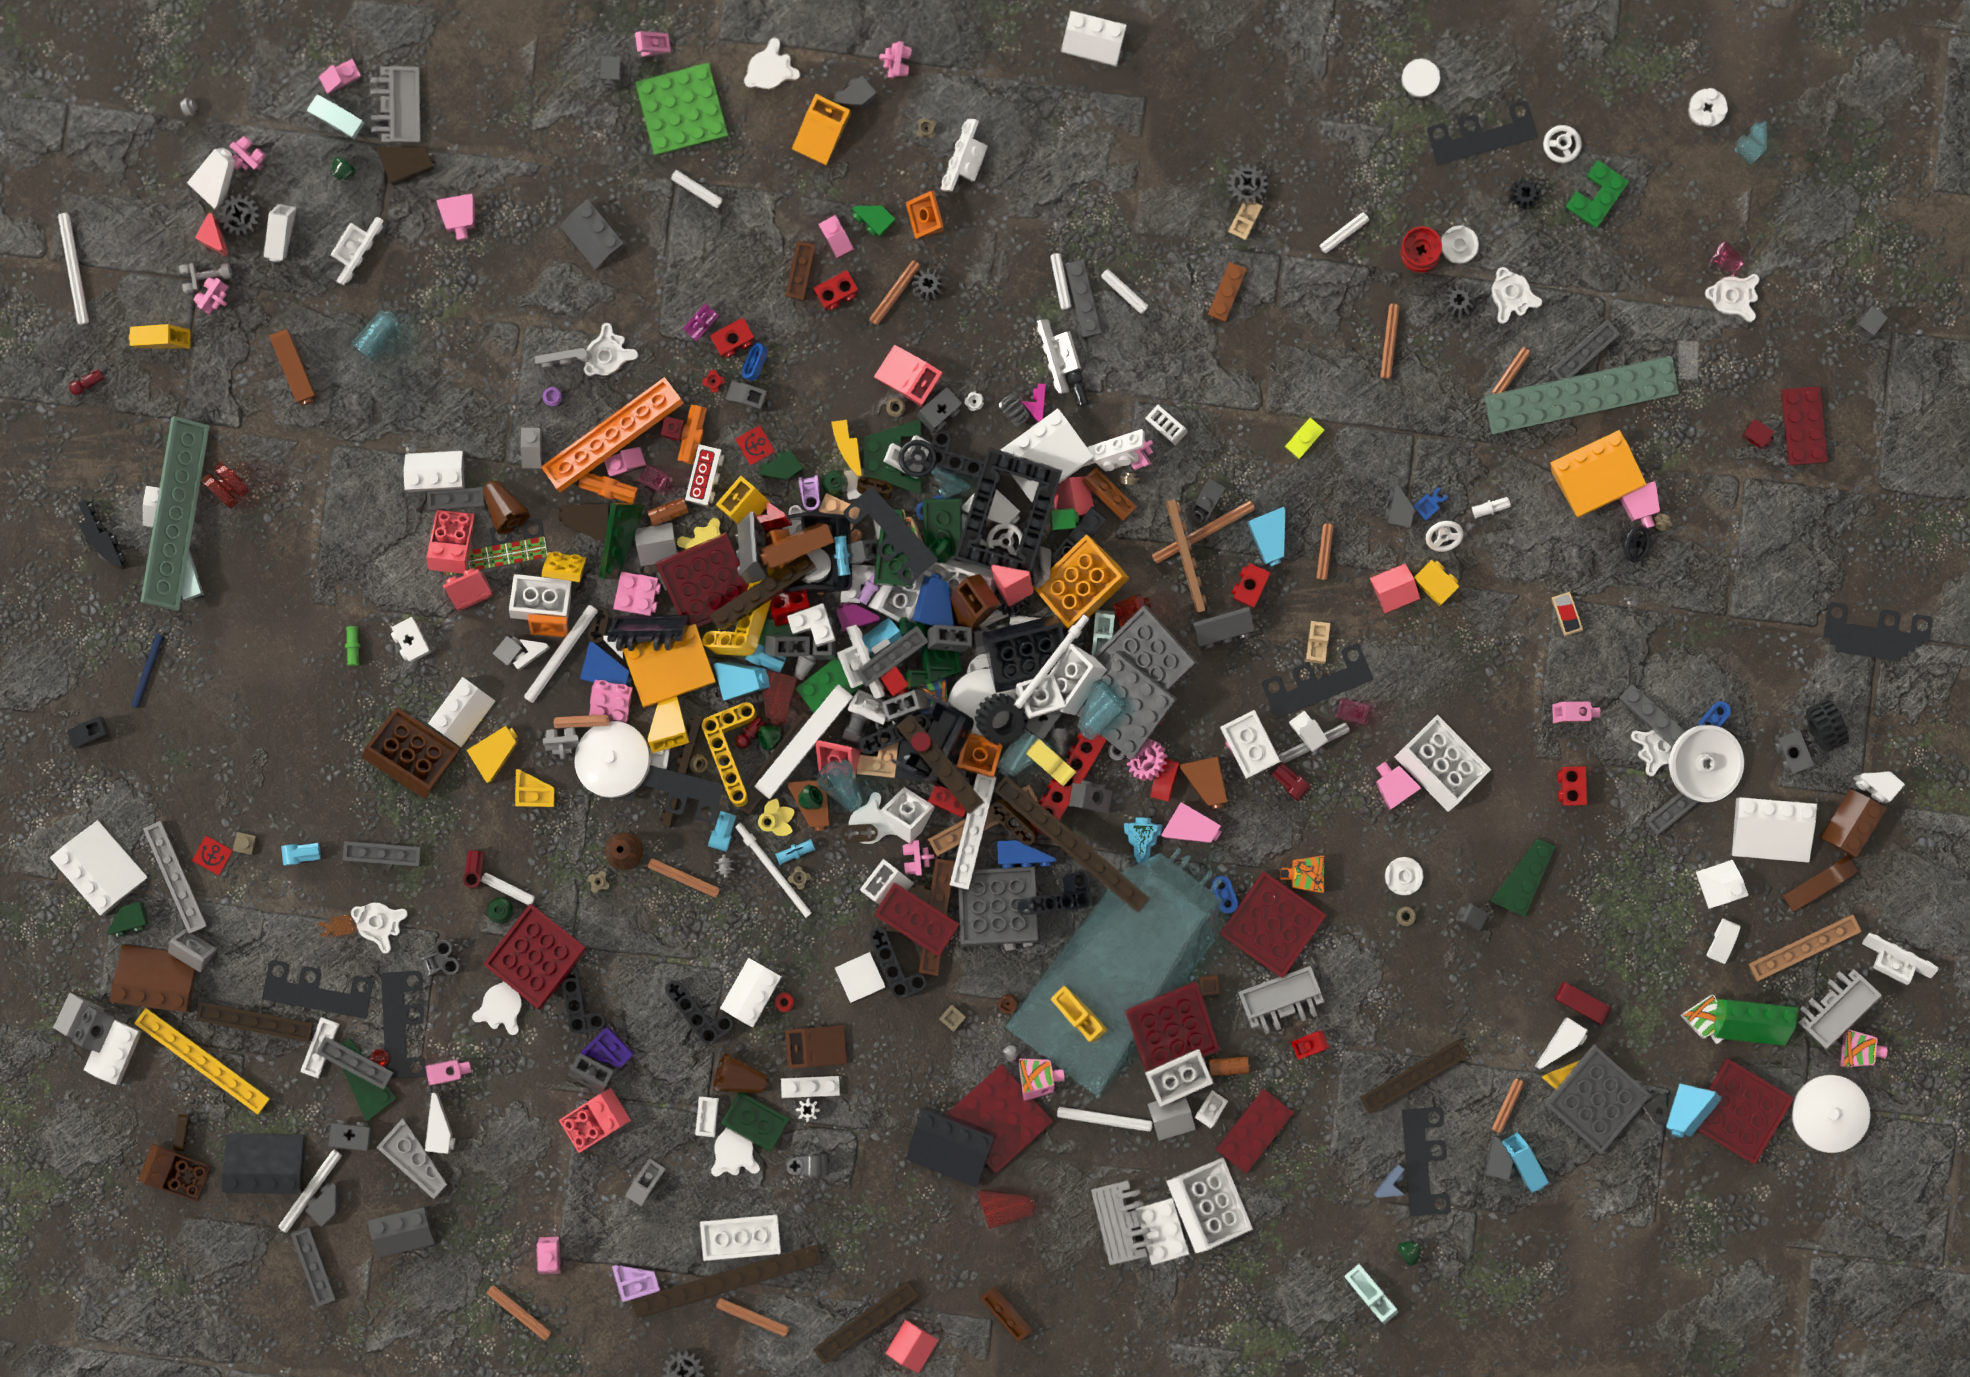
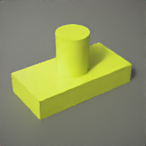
(1304, 438)

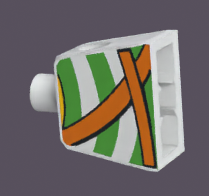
(1702, 1017)

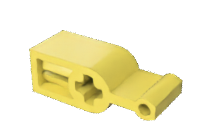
(1050, 762)

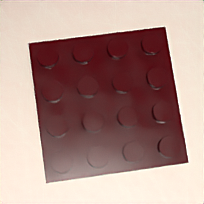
(702, 578)
(1272, 924)
(535, 956)
(1172, 1027)
(1000, 1108)
(1746, 1113)

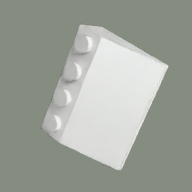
(1053, 444)
(1442, 763)
(1773, 829)
(99, 868)
(1209, 1205)

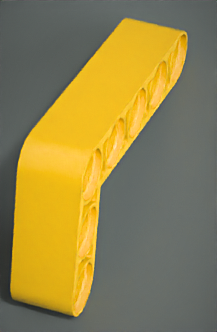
(746, 635)
(724, 751)

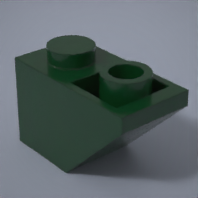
(782, 468)
(129, 918)

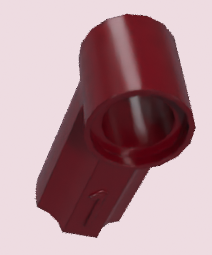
(1294, 784)
(474, 866)

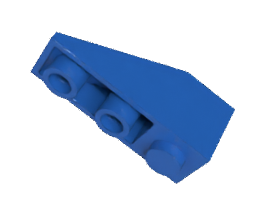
(1015, 852)

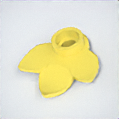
(779, 816)

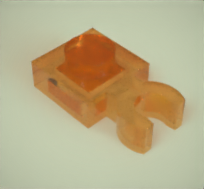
(339, 926)

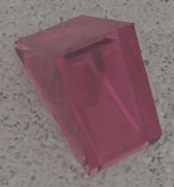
(1727, 258)
(655, 479)
(1353, 711)

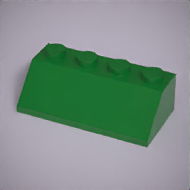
(1754, 1022)

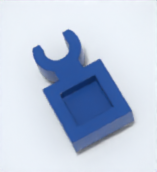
(1428, 505)

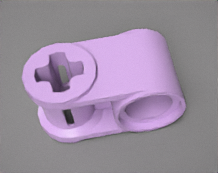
(810, 490)

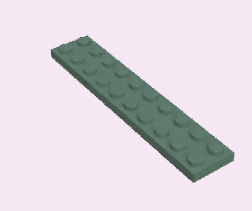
(1581, 394)
(175, 513)

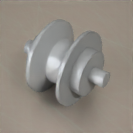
(724, 866)

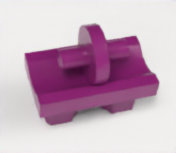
(700, 322)

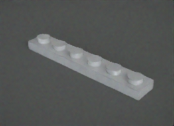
(175, 877)

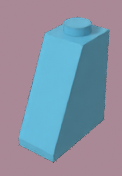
(1270, 535)
(740, 679)
(1690, 1109)
(1525, 1162)

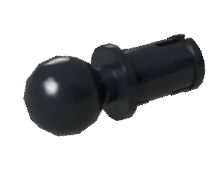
(1075, 378)

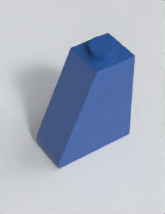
(933, 602)
(601, 666)

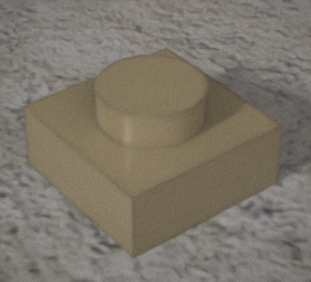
(244, 843)
(952, 1018)

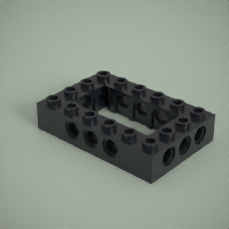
(996, 461)

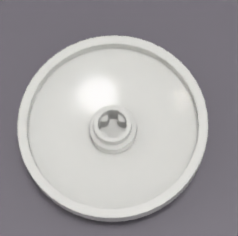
(972, 690)
(612, 759)
(1706, 763)
(1830, 1113)

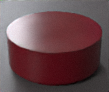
(921, 742)

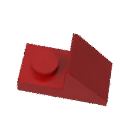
(774, 519)
(1310, 1044)

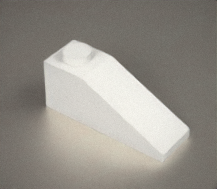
(1564, 1040)
(439, 1132)

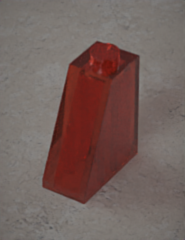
(778, 696)
(1004, 1207)

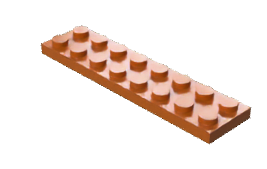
(612, 435)

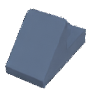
(1387, 1189)

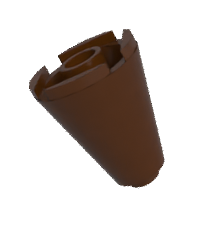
(504, 508)
(630, 856)
(738, 1077)

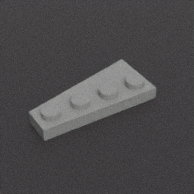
(409, 1155)

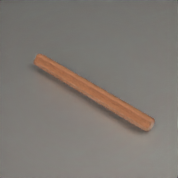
(1206, 530)

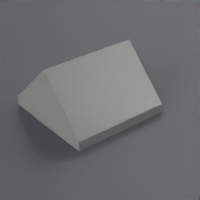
(655, 543)
(191, 950)
(72, 1014)
(1171, 1118)

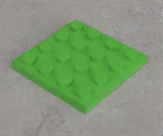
(681, 109)

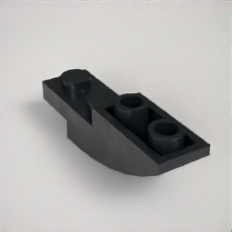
(1088, 525)
(104, 542)

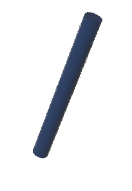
(147, 670)

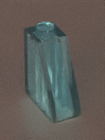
(375, 333)
(1100, 710)
(1015, 758)

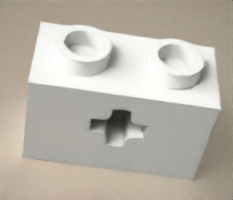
(419, 645)

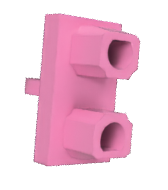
(893, 57)
(254, 159)
(213, 296)
(1142, 458)
(914, 849)

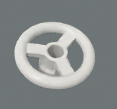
(1556, 143)
(1011, 529)
(1444, 534)

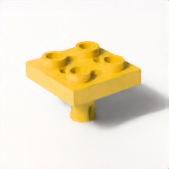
(564, 566)

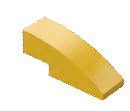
(847, 446)
(1079, 1014)

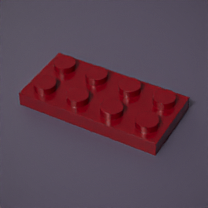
(1804, 426)
(916, 919)
(1254, 1131)

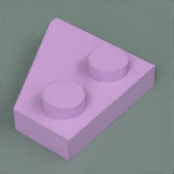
(635, 1282)

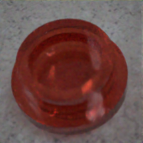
(380, 1057)

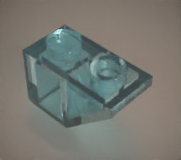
(1753, 145)

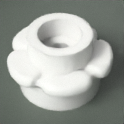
(974, 396)

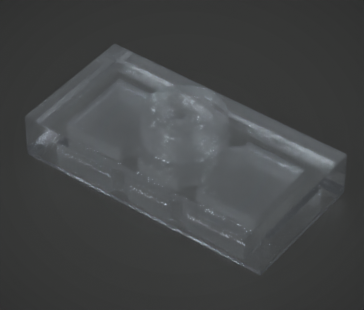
(1687, 360)

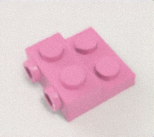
(637, 594)
(611, 700)

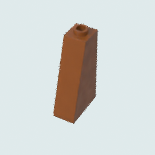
(293, 366)
(796, 545)

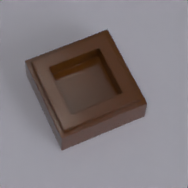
(1209, 985)

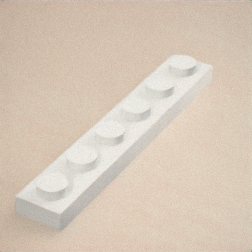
(972, 834)

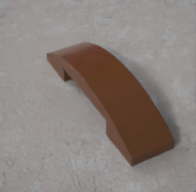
(1820, 883)

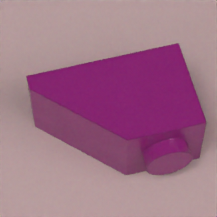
(855, 615)

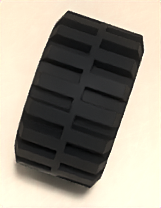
(1827, 725)
(1010, 730)

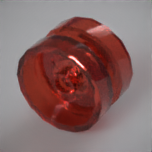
(228, 482)

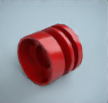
(1418, 239)

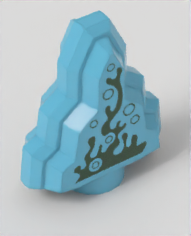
(1142, 837)

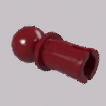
(89, 380)
(743, 740)

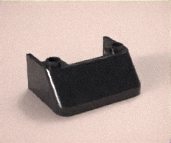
(838, 526)
(948, 731)

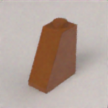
(1206, 780)
(815, 818)

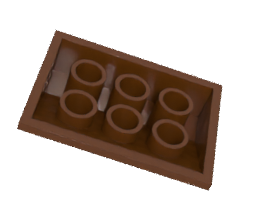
(410, 753)
(152, 980)

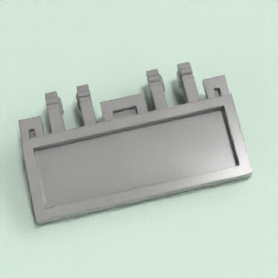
(401, 103)
(1280, 996)
(1840, 1009)
(1118, 1223)

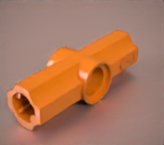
(692, 434)
(608, 488)

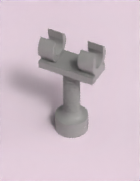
(224, 271)

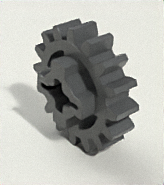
(1247, 176)
(232, 216)
(681, 1362)

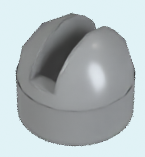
(1010, 1053)

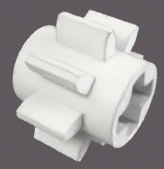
(813, 1110)

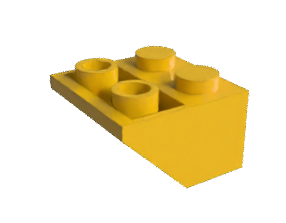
(741, 500)
(1436, 582)

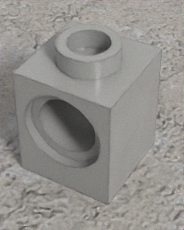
(508, 650)

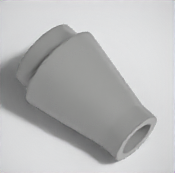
(804, 665)

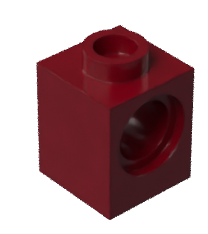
(672, 429)
(1758, 434)

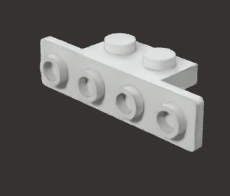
(966, 157)
(352, 247)
(1060, 354)
(1117, 451)
(855, 657)
(1896, 961)

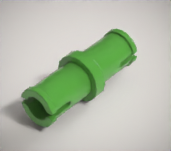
(352, 646)

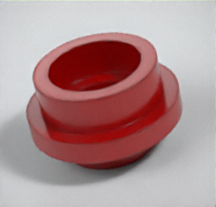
(779, 1006)

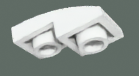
(1724, 941)

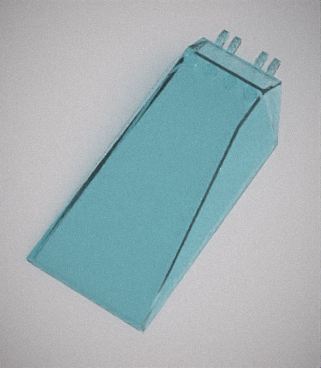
(1120, 963)

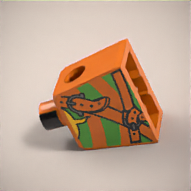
(1306, 874)

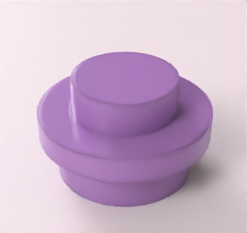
(552, 396)

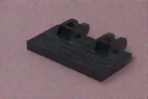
(644, 628)

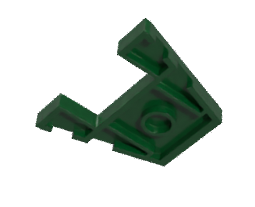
(876, 449)
(936, 663)

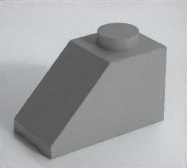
(531, 448)
(645, 1182)

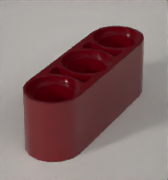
(1582, 1003)

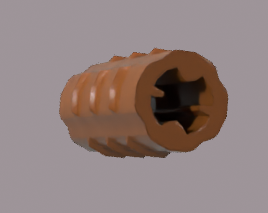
(668, 511)
(1229, 1066)

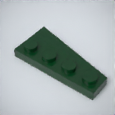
(619, 536)
(886, 571)
(1524, 880)
(368, 1096)

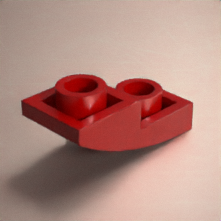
(1163, 784)

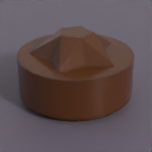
(1008, 1003)

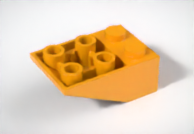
(821, 129)

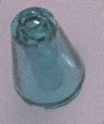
(841, 784)

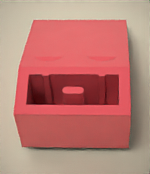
(908, 375)
(450, 542)
(468, 589)
(594, 1120)

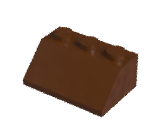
(1853, 823)

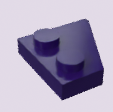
(608, 1048)

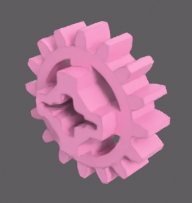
(1148, 761)

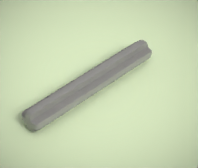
(1303, 748)

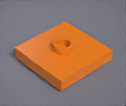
(548, 625)

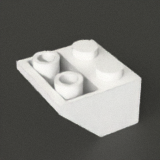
(1881, 785)
(882, 880)

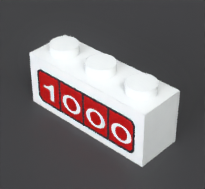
(704, 476)

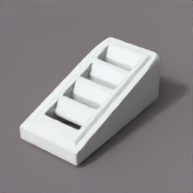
(1177, 436)

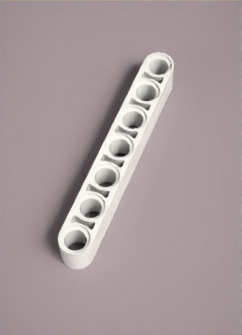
(804, 741)

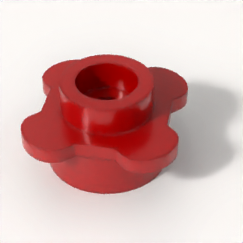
(713, 376)

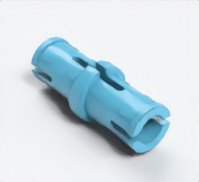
(842, 555)
(795, 851)

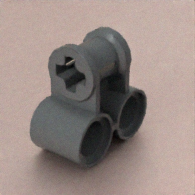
(856, 728)
(439, 961)
(809, 1165)

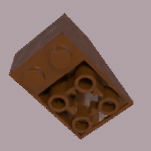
(972, 602)
(816, 1046)
(174, 1172)

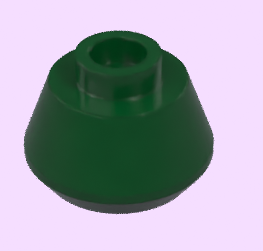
(342, 169)
(831, 487)
(941, 550)
(769, 737)
(810, 798)
(498, 916)
(1409, 1252)

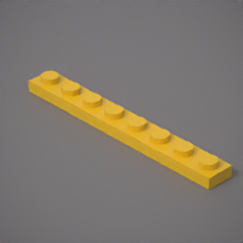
(202, 1061)

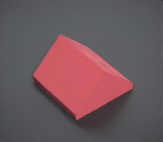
(211, 235)
(1074, 494)
(1012, 583)
(1395, 588)
(831, 752)
(912, 1346)

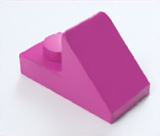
(1036, 408)

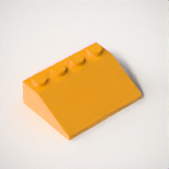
(1597, 474)
(1081, 582)
(669, 672)

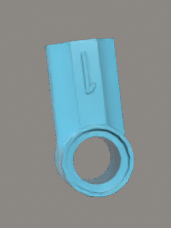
(771, 662)
(721, 835)
(297, 853)

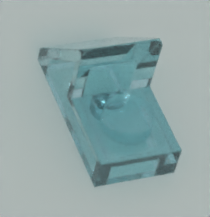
(949, 482)

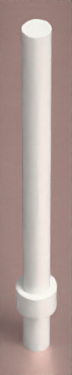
(1074, 632)
(749, 840)

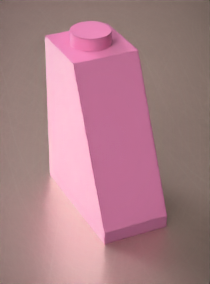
(1191, 826)

